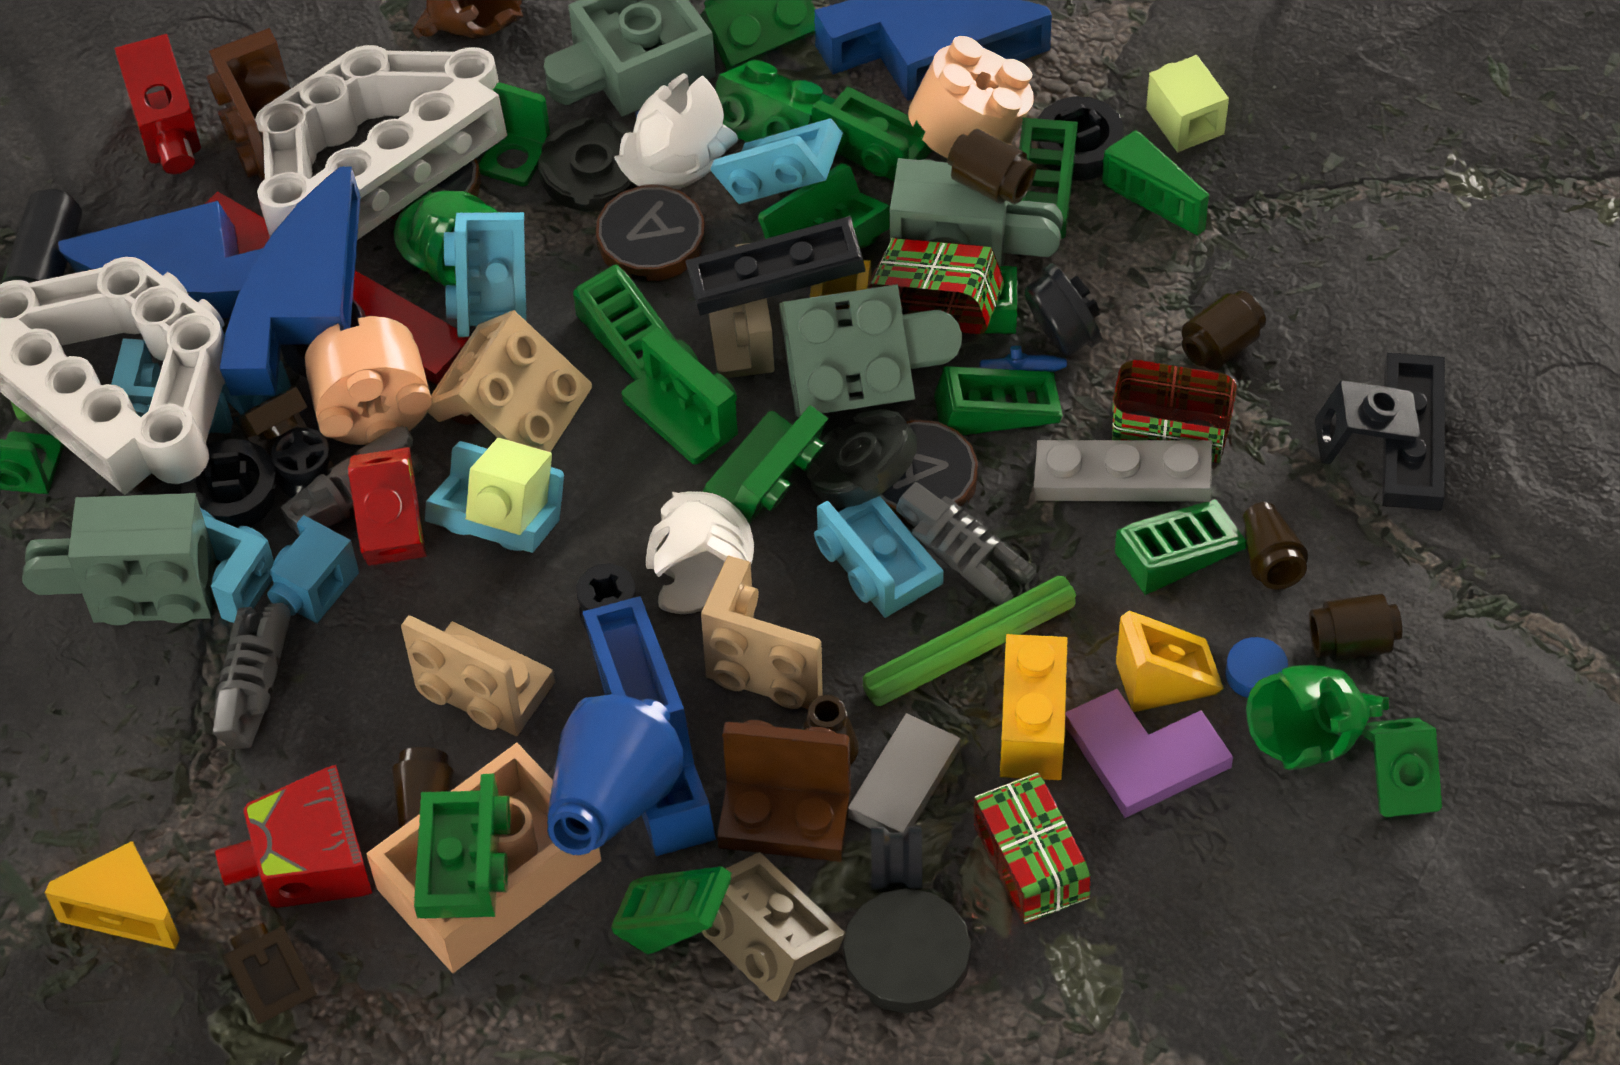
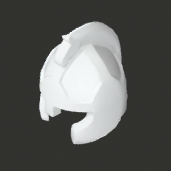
(676, 136)
(693, 545)

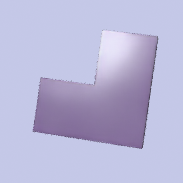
(1140, 766)

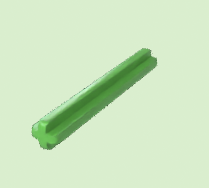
(968, 640)

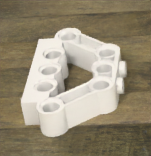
(444, 125)
(97, 418)

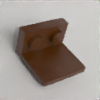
(245, 80)
(785, 790)

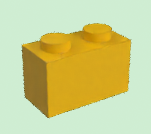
(1033, 706)

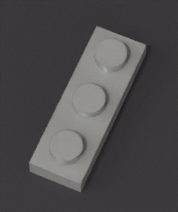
(1123, 470)

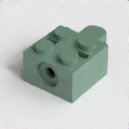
(629, 51)
(938, 209)
(861, 348)
(130, 559)

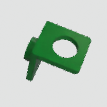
(526, 130)
(21, 465)
(1405, 766)

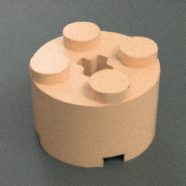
(970, 91)
(366, 380)

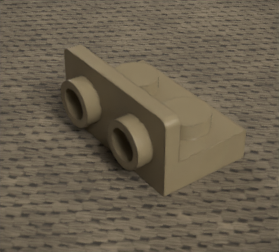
(743, 339)
(770, 926)

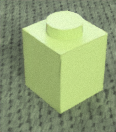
(1187, 103)
(508, 486)

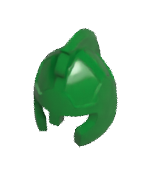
(422, 228)
(1309, 714)

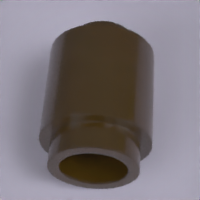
(991, 167)
(1223, 329)
(1355, 627)

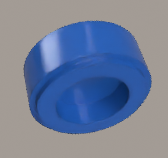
(1251, 661)

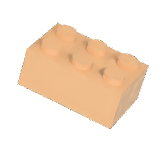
(535, 864)

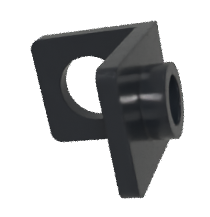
(1365, 411)

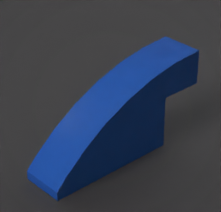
(913, 31)
(191, 244)
(295, 285)
(635, 667)

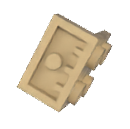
(512, 384)
(755, 653)
(475, 674)

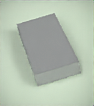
(904, 776)

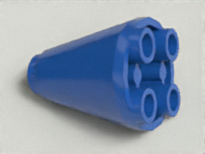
(610, 769)

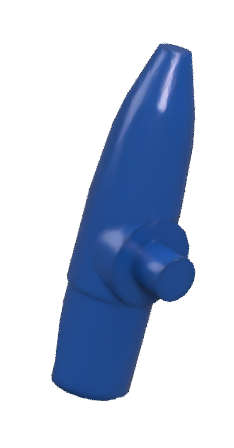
(1022, 361)

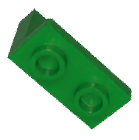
(756, 27)
(763, 102)
(872, 132)
(827, 202)
(682, 398)
(761, 465)
(459, 852)

